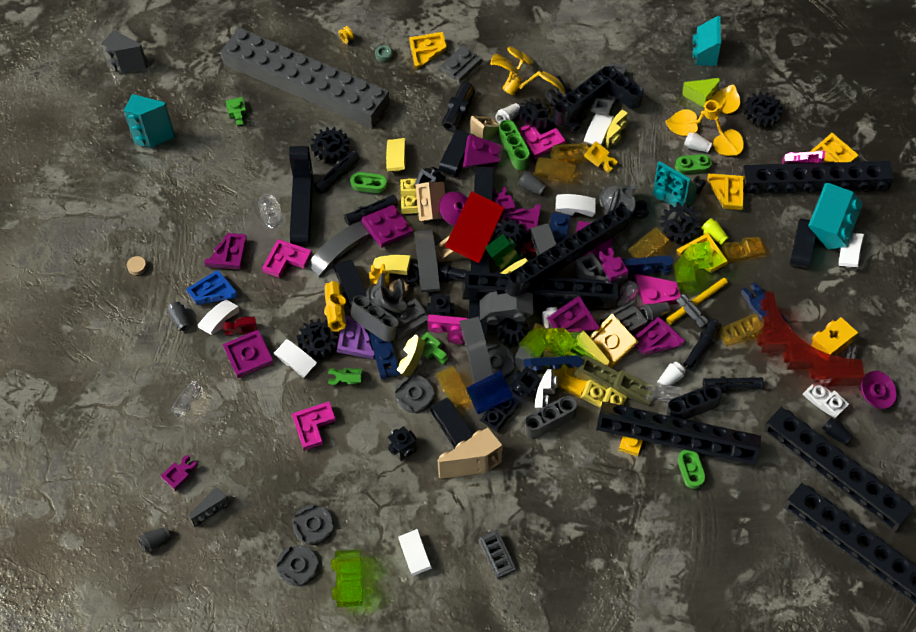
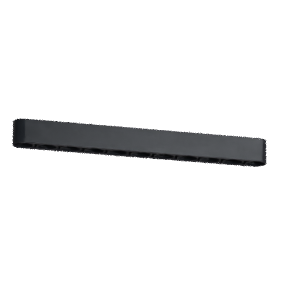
(483, 186)

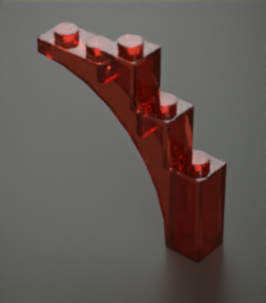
(823, 368)

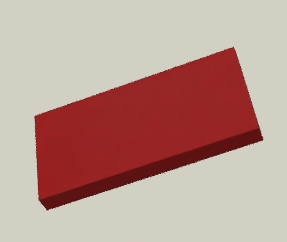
(474, 227)

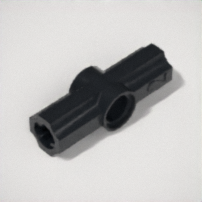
(458, 106)

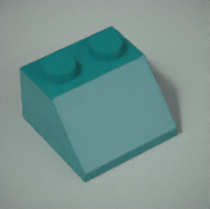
(707, 42)

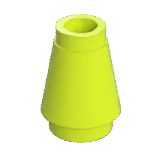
(715, 231)

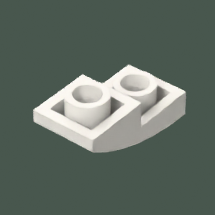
(598, 129)
(573, 203)
(851, 254)
(216, 317)
(295, 358)
(546, 386)
(828, 402)
(414, 552)

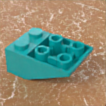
(673, 186)

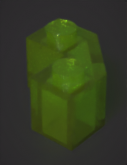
(695, 257)
(557, 339)
(348, 571)

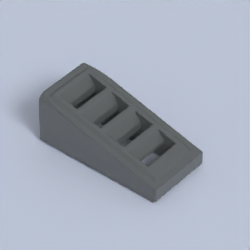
(209, 506)
(489, 538)

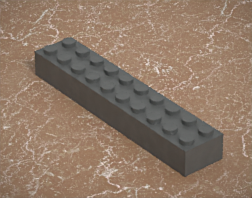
(305, 77)

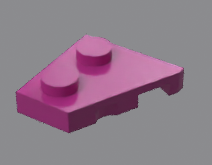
(805, 157)
(656, 290)

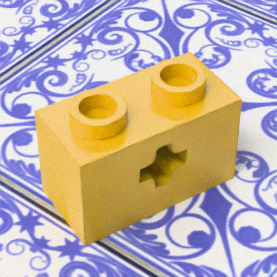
(835, 337)

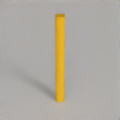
(699, 299)

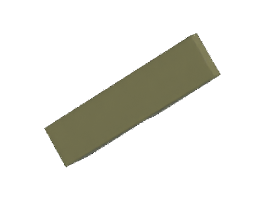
(608, 377)

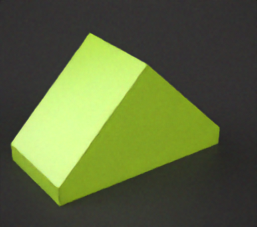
(700, 90)

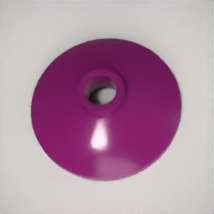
(448, 206)
(878, 389)

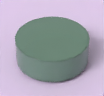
(383, 53)

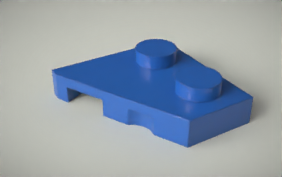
(211, 289)

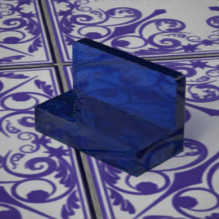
(489, 392)

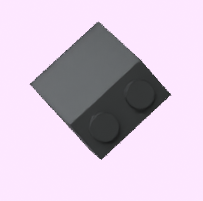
(123, 53)

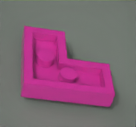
(540, 144)
(285, 253)
(448, 325)
(308, 420)

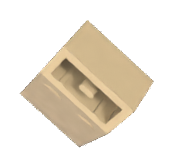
(471, 456)

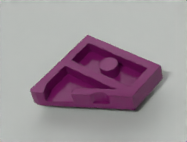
(528, 218)

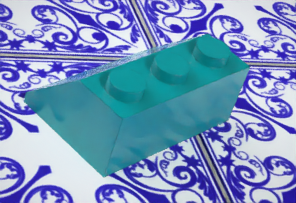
(148, 121)
(835, 216)

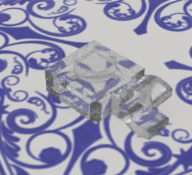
(663, 393)

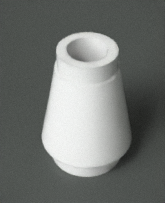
(507, 113)
(697, 142)
(672, 374)

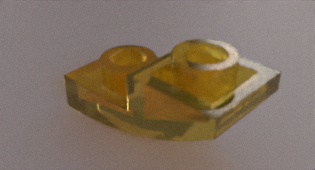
(556, 169)
(649, 244)
(743, 250)
(453, 386)

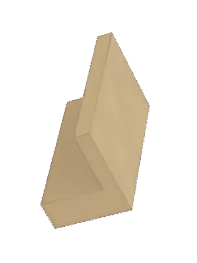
(428, 200)

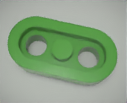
(694, 164)
(369, 182)
(691, 470)

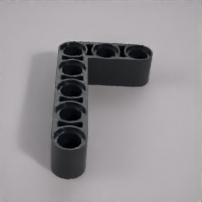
(602, 82)
(301, 195)

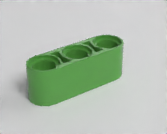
(514, 144)

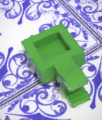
(236, 109)
(432, 348)
(347, 375)

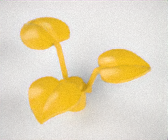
(514, 82)
(726, 100)

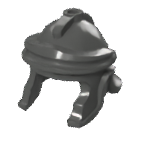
(618, 195)
(386, 298)

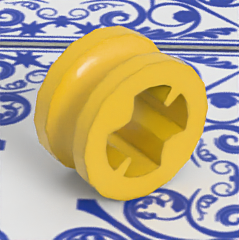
(346, 34)

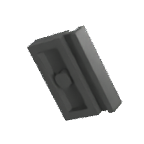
(461, 64)
(629, 317)
(411, 319)

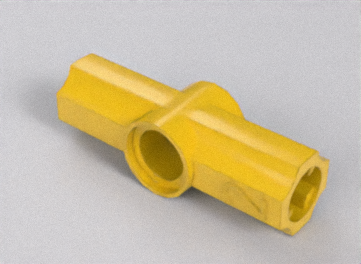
(335, 306)

